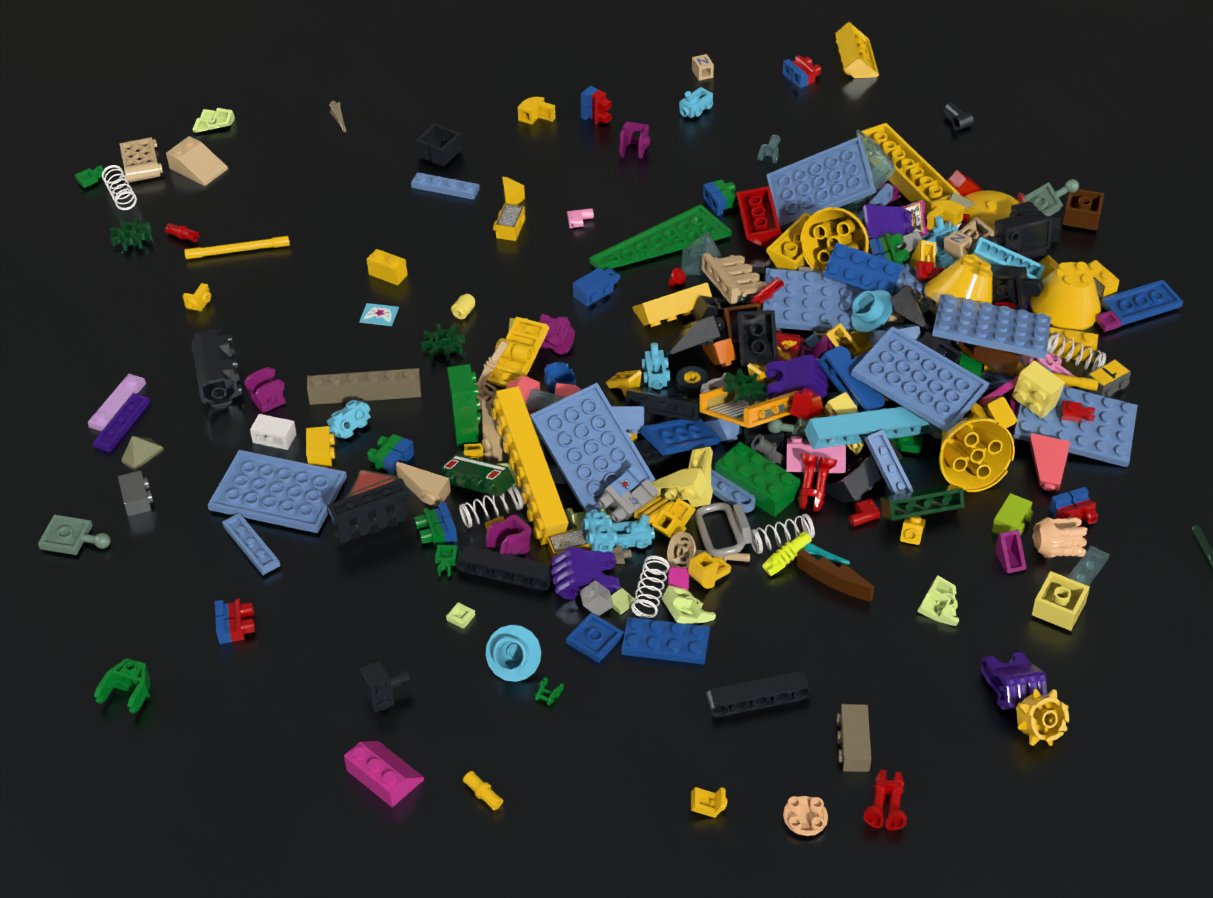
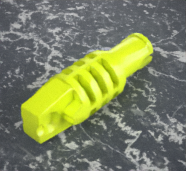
(786, 554)

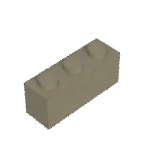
(854, 738)

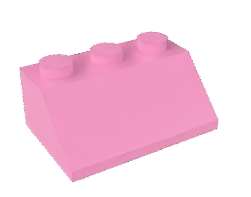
(798, 445)

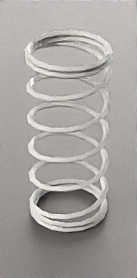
(120, 192)
(1053, 345)
(464, 511)
(757, 537)
(643, 615)

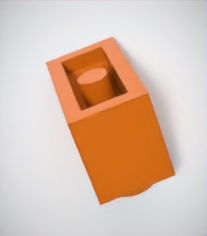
(721, 352)

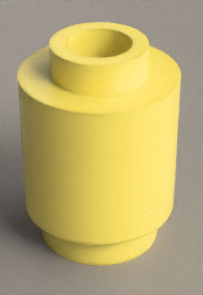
(463, 306)

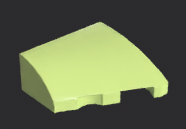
(213, 119)
(940, 602)
(685, 607)

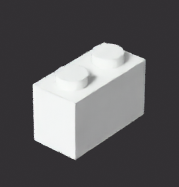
(273, 431)

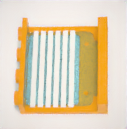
(721, 405)

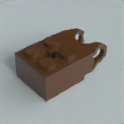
(1004, 361)

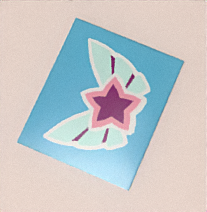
(379, 314)

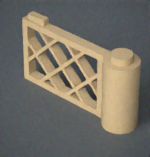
(142, 169)

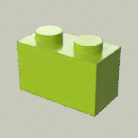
(1013, 515)

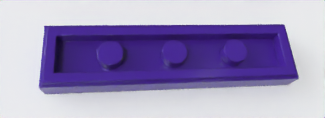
(121, 422)

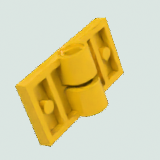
(524, 343)

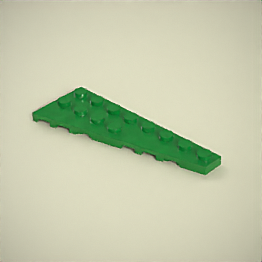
(663, 239)

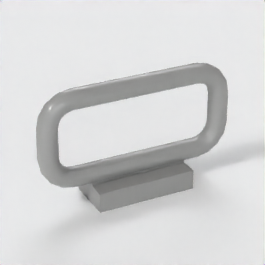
(738, 524)

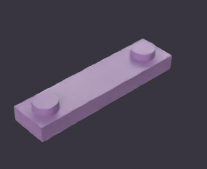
(116, 400)

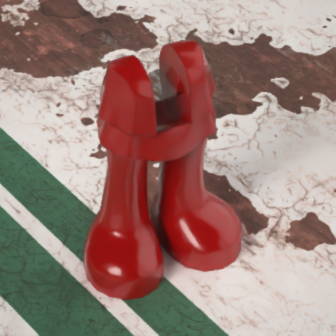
(810, 462)
(895, 817)

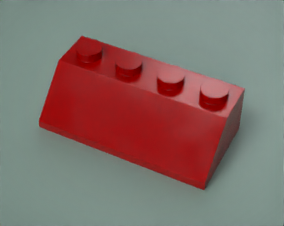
(759, 216)

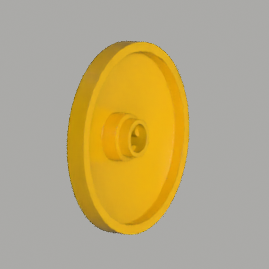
(990, 206)

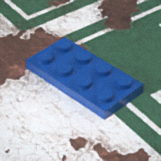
(862, 269)
(1142, 302)
(679, 436)
(665, 640)

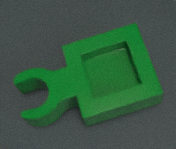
(89, 176)
(446, 557)

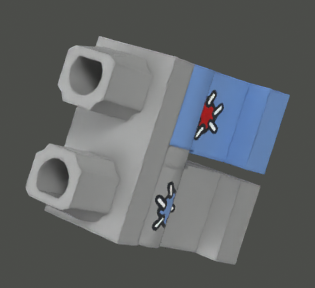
(625, 497)

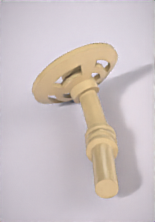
(484, 392)
(689, 551)

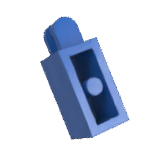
(595, 285)

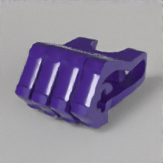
(796, 375)
(580, 567)
(1014, 679)

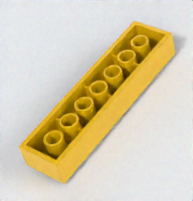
(912, 173)
(529, 464)

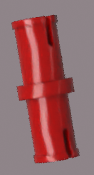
(182, 232)
(767, 291)

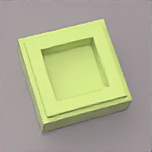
(622, 601)
(460, 615)

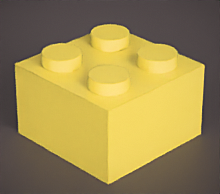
(1038, 389)
(1060, 600)

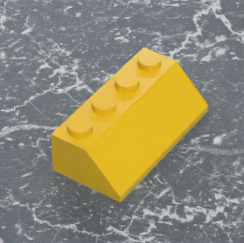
(856, 52)
(787, 249)
(671, 305)
(1086, 339)

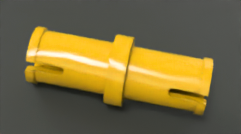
(483, 790)

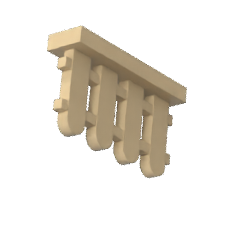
(731, 276)

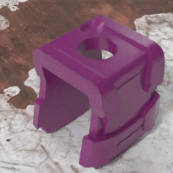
(627, 137)
(560, 334)
(264, 391)
(508, 534)

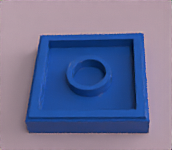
(594, 637)

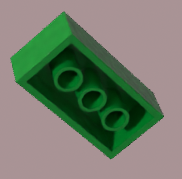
(465, 405)
(757, 475)

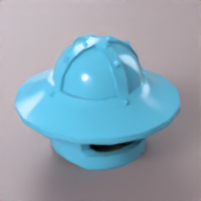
(871, 310)
(513, 653)

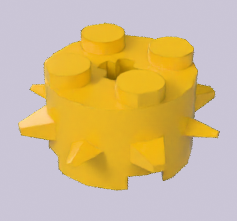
(1042, 717)

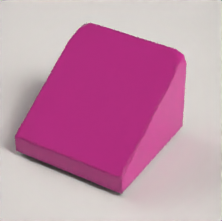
(679, 577)

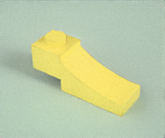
(702, 459)

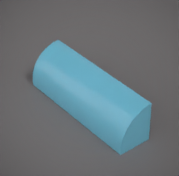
(1000, 256)

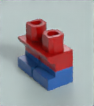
(801, 71)
(595, 105)
(1073, 505)
(230, 622)

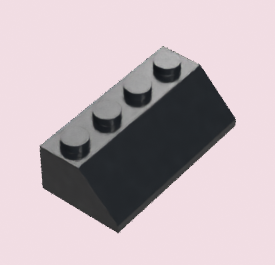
(859, 476)

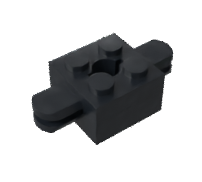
(1018, 286)

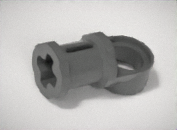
(768, 450)

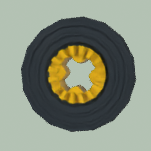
(694, 374)

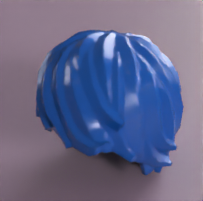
(558, 373)

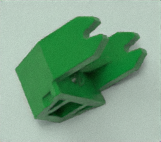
(121, 678)

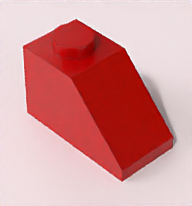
(963, 184)
(806, 404)

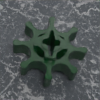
(131, 233)
(443, 342)
(745, 387)

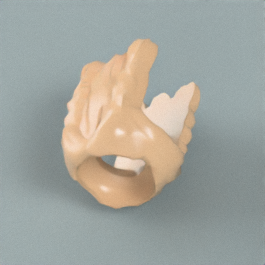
(1059, 537)

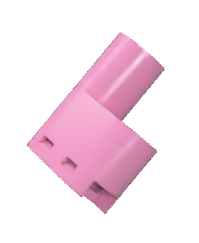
(576, 217)

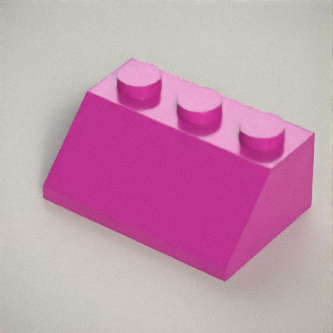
(382, 771)

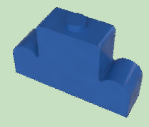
(838, 367)

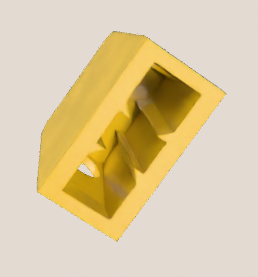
(840, 337)

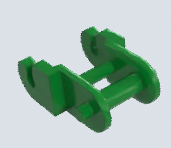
(555, 694)

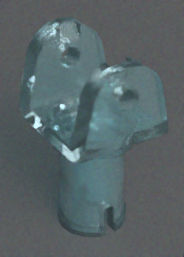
(770, 149)

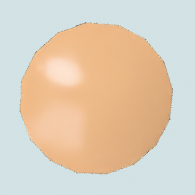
(805, 815)

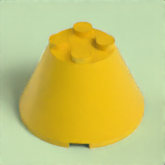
(827, 228)
(963, 280)
(1068, 297)
(976, 453)

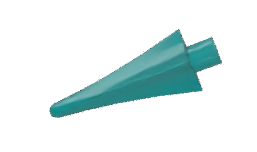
(818, 553)

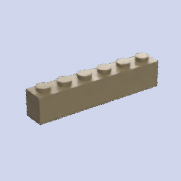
(364, 386)

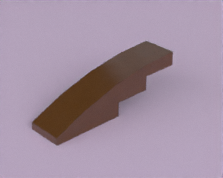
(838, 578)

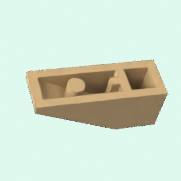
(425, 485)

